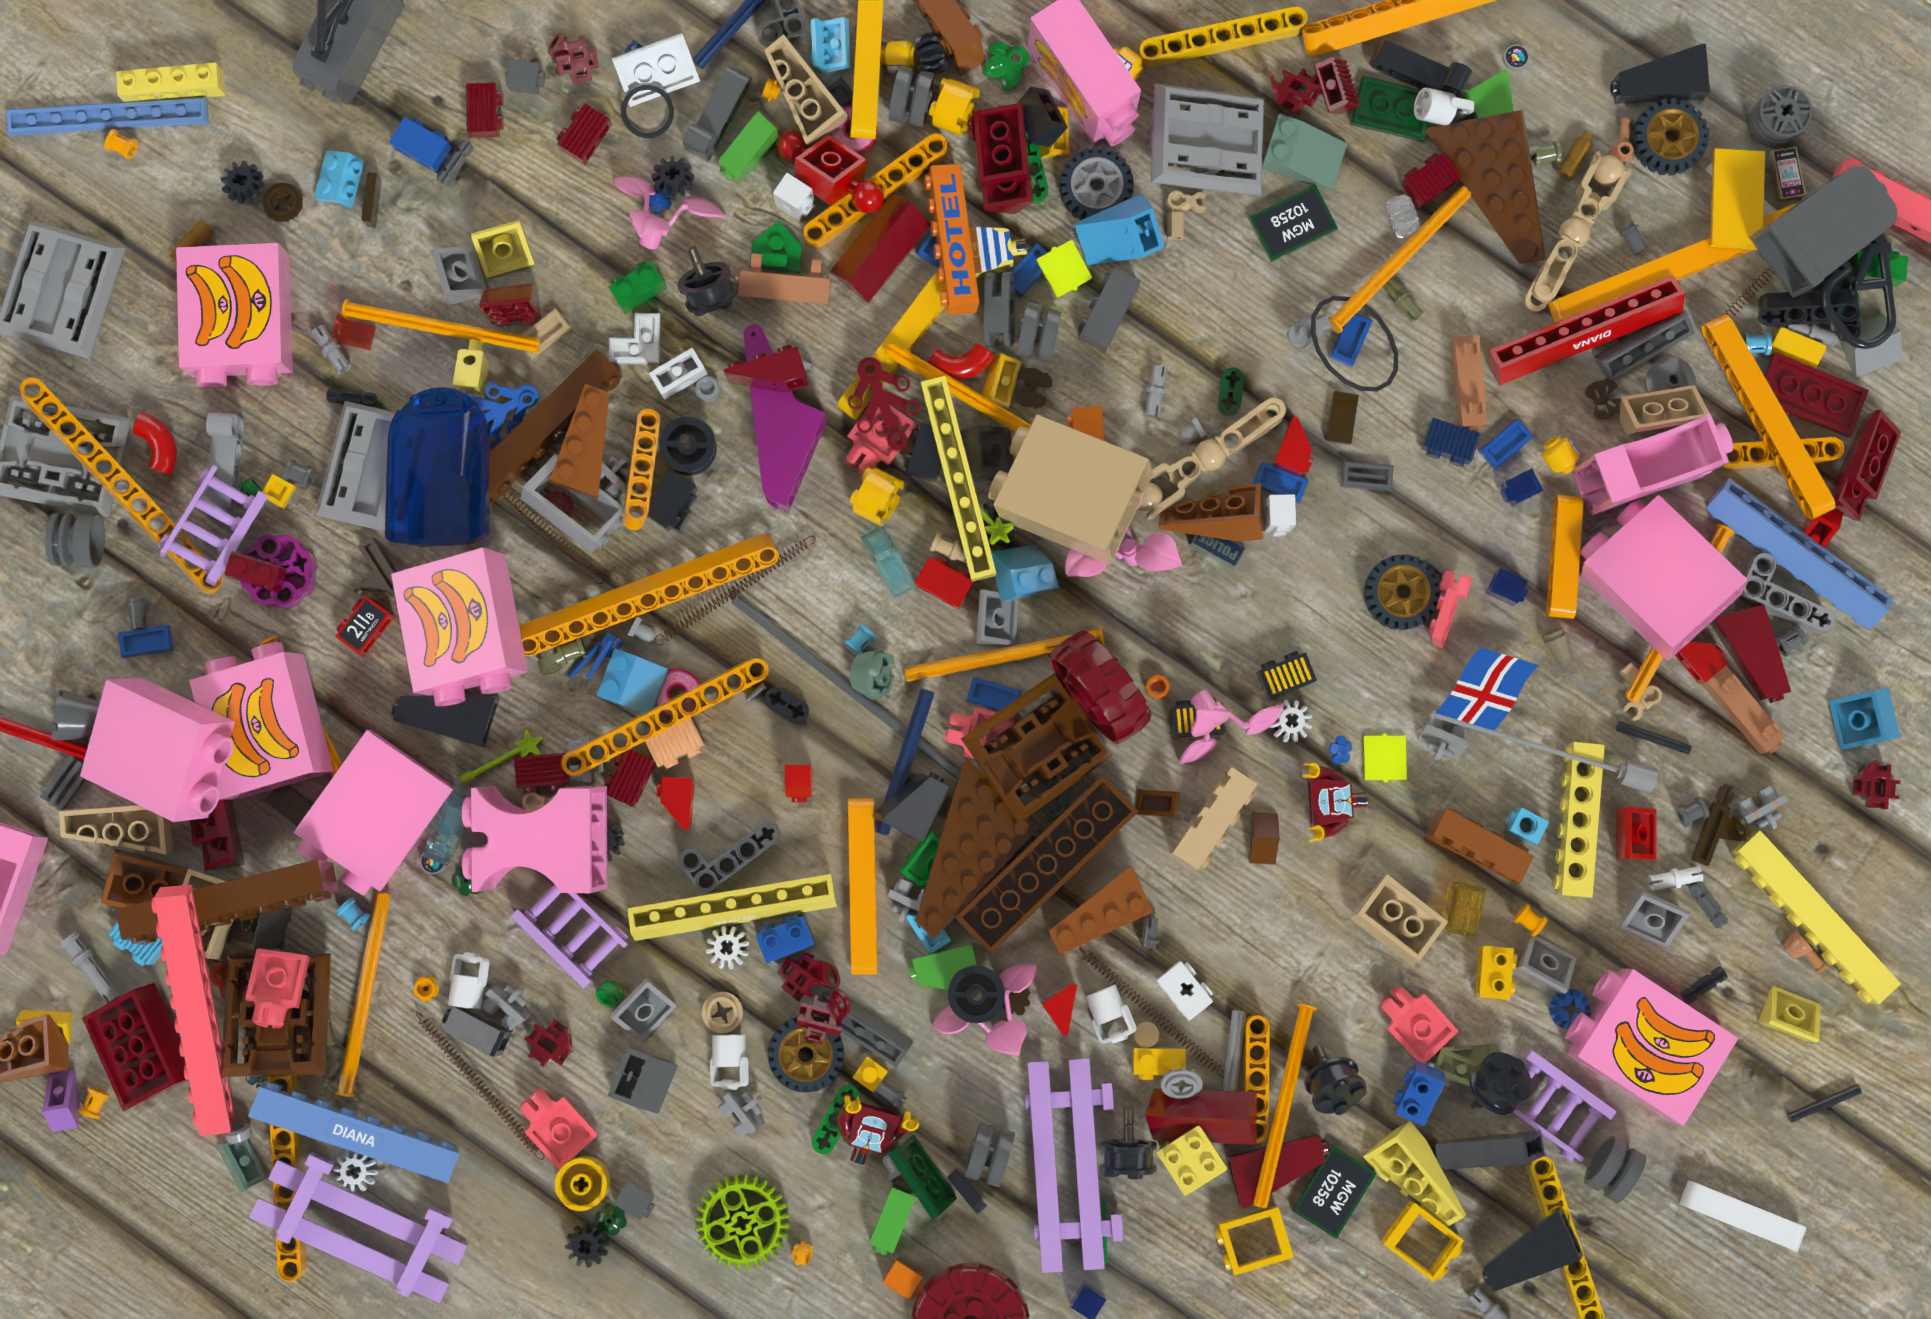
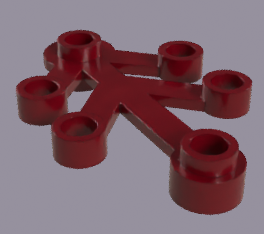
(881, 399)

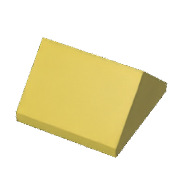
(503, 248)
(1792, 1015)

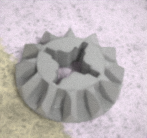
(1189, 1088)

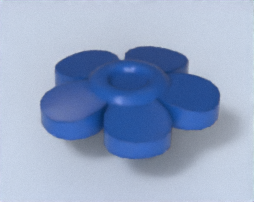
(657, 202)
(1340, 750)

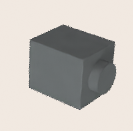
(525, 77)
(635, 1201)

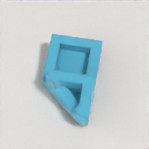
(930, 944)

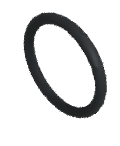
(630, 127)

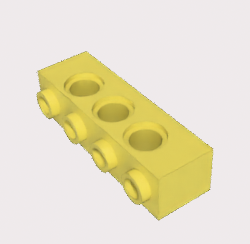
(171, 82)

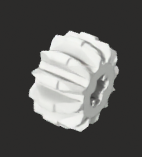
(1299, 722)
(718, 946)
(354, 1180)

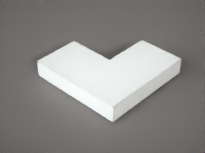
(643, 347)

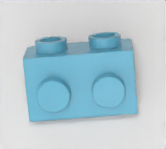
(830, 44)
(339, 178)

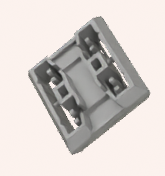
(1208, 137)
(58, 288)
(49, 461)
(362, 466)

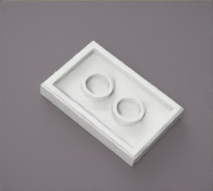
(658, 64)

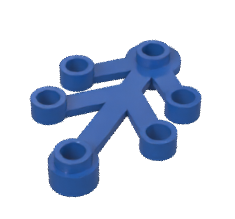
(498, 410)

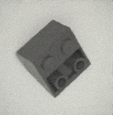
(642, 1080)

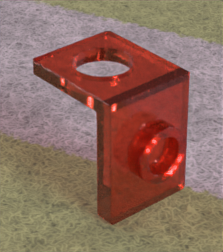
(353, 333)

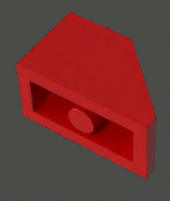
(1294, 450)
(1823, 527)
(1702, 660)
(799, 782)
(678, 799)

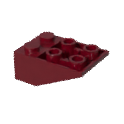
(511, 304)
(772, 372)

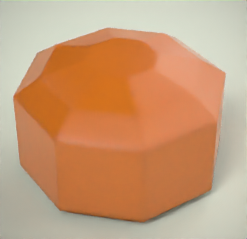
(1157, 686)

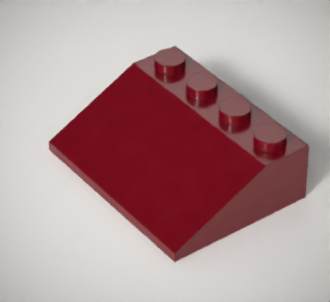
(137, 1045)

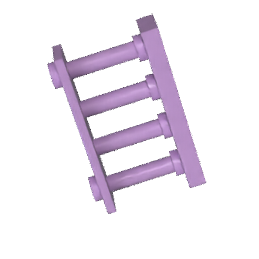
(239, 525)
(563, 955)
(1577, 1095)

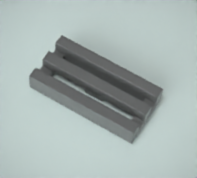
(1368, 466)
(56, 780)

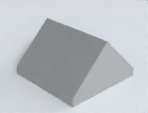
(459, 273)
(1868, 360)
(996, 620)
(1653, 918)
(1546, 964)
(643, 1010)

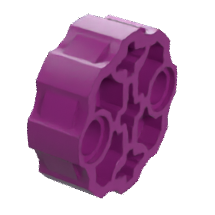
(286, 548)

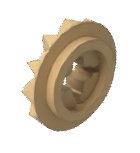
(710, 1008)

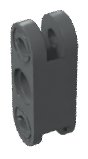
(999, 309)

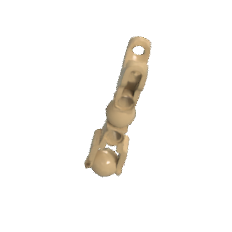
(1576, 230)
(1211, 455)

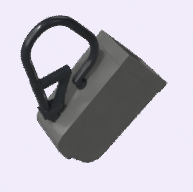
(344, 45)
(1825, 234)

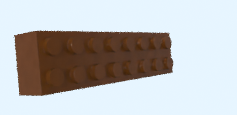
(1046, 864)
(239, 899)

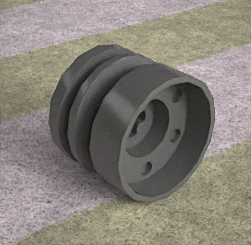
(1770, 126)
(75, 540)

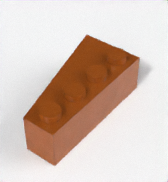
(956, 32)
(583, 447)
(1479, 845)
(1105, 911)

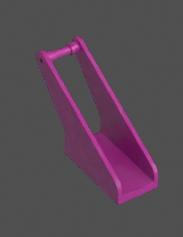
(784, 432)

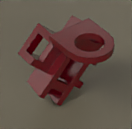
(566, 50)
(1296, 95)
(1871, 785)
(814, 972)
(832, 1011)
(553, 1040)

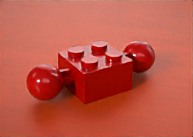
(830, 170)

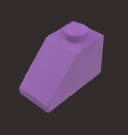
(62, 1101)

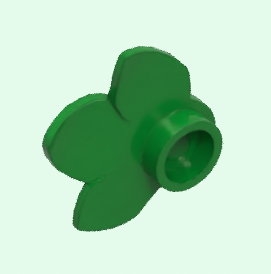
(1004, 67)

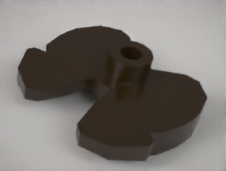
(1032, 379)
(1598, 393)

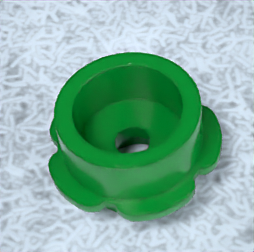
(250, 487)

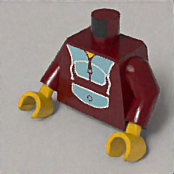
(1330, 801)
(871, 1128)

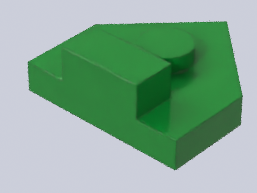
(779, 249)
(920, 860)

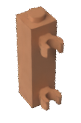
(784, 286)
(1469, 382)
(1744, 711)

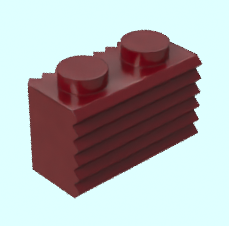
(1336, 85)
(483, 110)
(584, 133)
(1431, 179)
(255, 572)
(540, 771)
(629, 777)

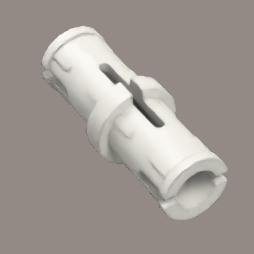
(1675, 878)

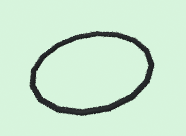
(1327, 364)

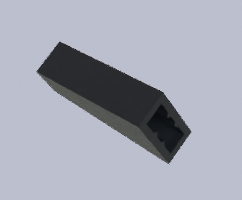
(1675, 76)
(463, 721)
(1490, 1150)
(1536, 1252)

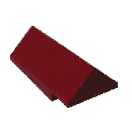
(1003, 158)
(881, 247)
(1865, 465)
(218, 837)
(1223, 1115)

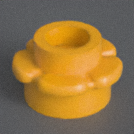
(771, 89)
(419, 990)
(802, 1253)

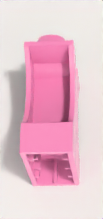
(1652, 464)
(559, 840)

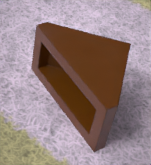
(1158, 803)
(1264, 838)

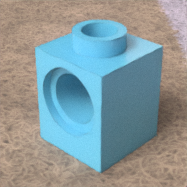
(1537, 826)

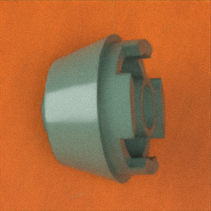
(872, 674)

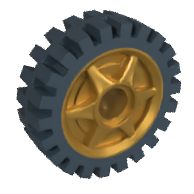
(1683, 124)
(1388, 606)
(800, 1074)

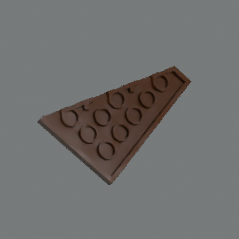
(1498, 172)
(973, 847)

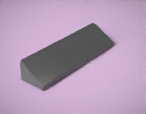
(1644, 345)
(872, 1032)

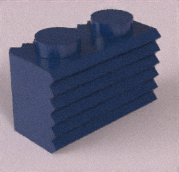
(1450, 442)

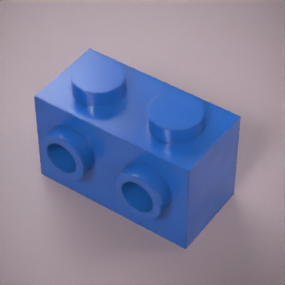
(420, 144)
(785, 938)
(1419, 1092)

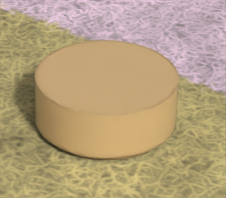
(1146, 1034)

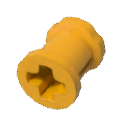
(121, 144)
(1530, 919)
(93, 1102)

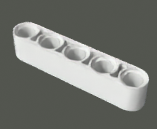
(1742, 1215)

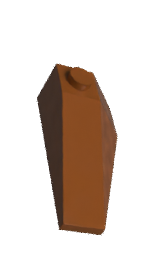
(1228, 516)
(137, 878)
(33, 1050)

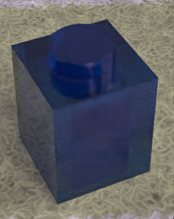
(1521, 488)
(1507, 587)
(1088, 1301)

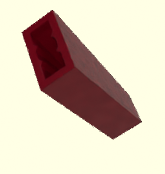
(1754, 650)
(1295, 1159)

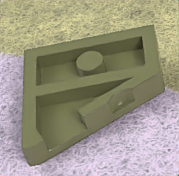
(1460, 1061)

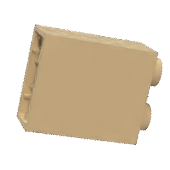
(1071, 488)

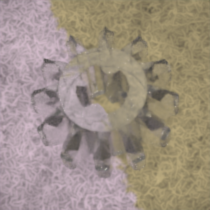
(1402, 216)

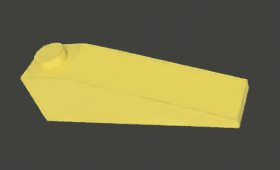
(1412, 1166)

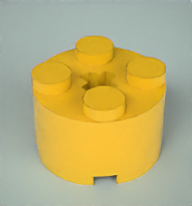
(954, 106)
(876, 496)
(571, 1193)

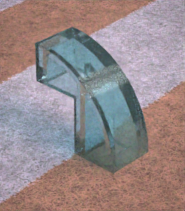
(888, 562)
(449, 831)

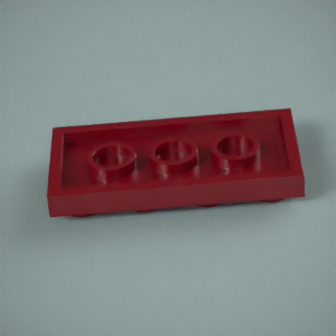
(1815, 394)

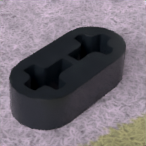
(783, 710)
(967, 1191)

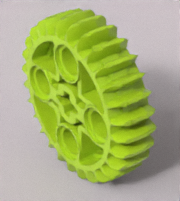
(713, 1242)

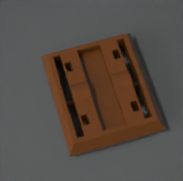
(1036, 747)
(277, 1049)

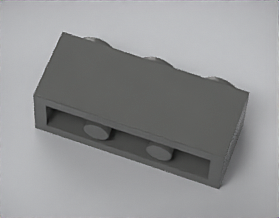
(1108, 309)

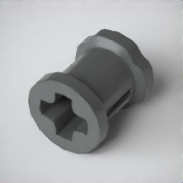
(299, 473)
(1798, 637)
(1692, 811)

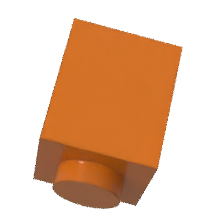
(904, 1279)

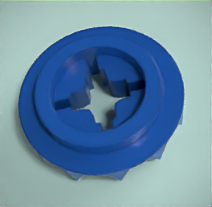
(1560, 1016)

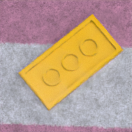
(1736, 197)

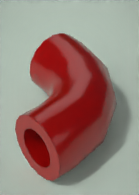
(962, 366)
(160, 440)

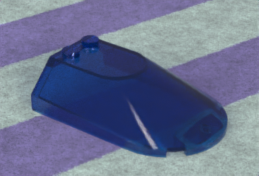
(438, 471)

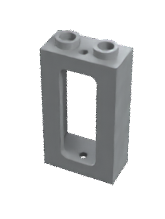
(604, 507)

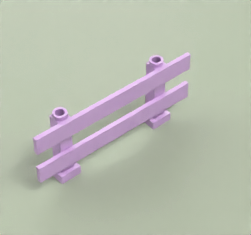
(310, 1186)
(1090, 1227)

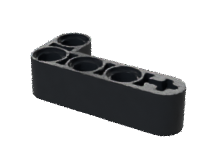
(1419, 70)
(1806, 308)

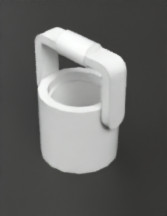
(1441, 107)
(468, 990)
(1107, 1006)
(729, 1051)

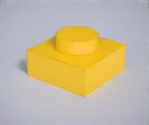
(278, 491)
(870, 1074)

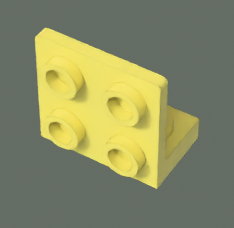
(1191, 1160)

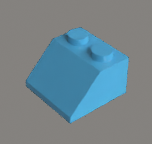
(1023, 573)
(632, 682)
(1864, 718)

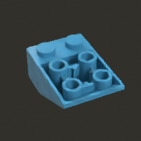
(1120, 232)

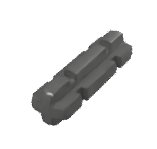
(455, 162)
(1708, 904)

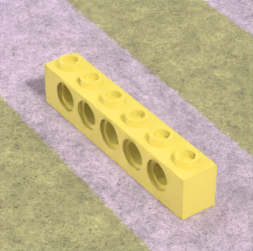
(1587, 833)

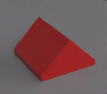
(1636, 833)
(1060, 1007)

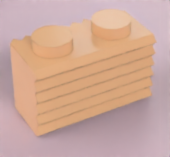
(675, 743)

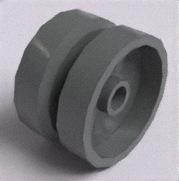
(912, 97)
(1038, 331)
(989, 1154)
(1615, 1169)

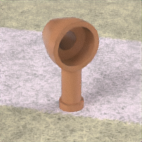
(1623, 142)
(1798, 947)

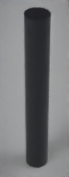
(1653, 737)
(1824, 1103)

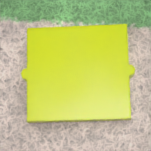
(1064, 268)
(1385, 757)

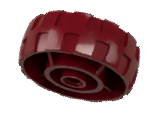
(1100, 686)
(970, 1290)

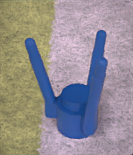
(605, 647)

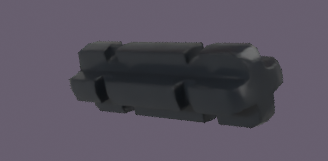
(335, 396)
(1704, 985)

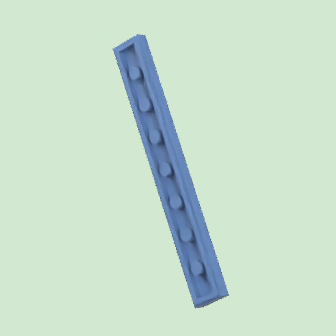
(107, 116)

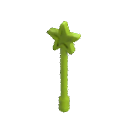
(996, 529)
(525, 746)

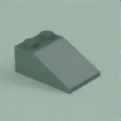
(1304, 153)

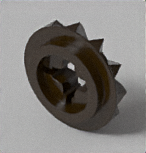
(284, 191)

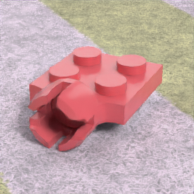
(873, 446)
(1447, 605)
(968, 723)
(275, 985)
(1417, 1024)
(556, 1127)

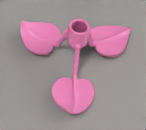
(651, 227)
(1156, 554)
(1211, 714)
(1005, 1036)

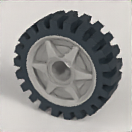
(1090, 167)

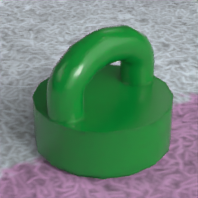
(609, 994)

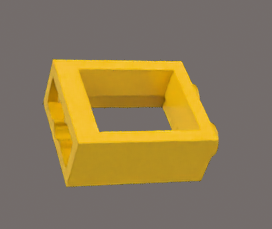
(1402, 1224)
(1279, 1231)

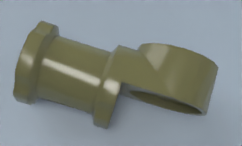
(1545, 153)
(565, 653)

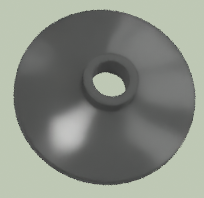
(1659, 373)

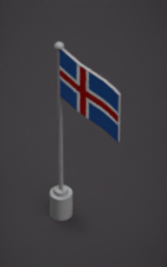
(1488, 694)

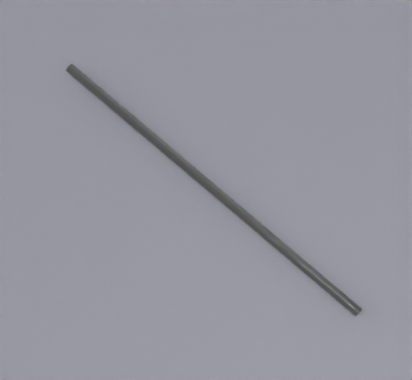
(846, 687)

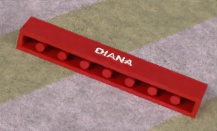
(1586, 330)

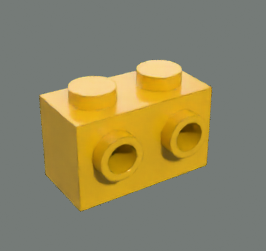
(1495, 972)
(1156, 1061)

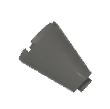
(73, 716)

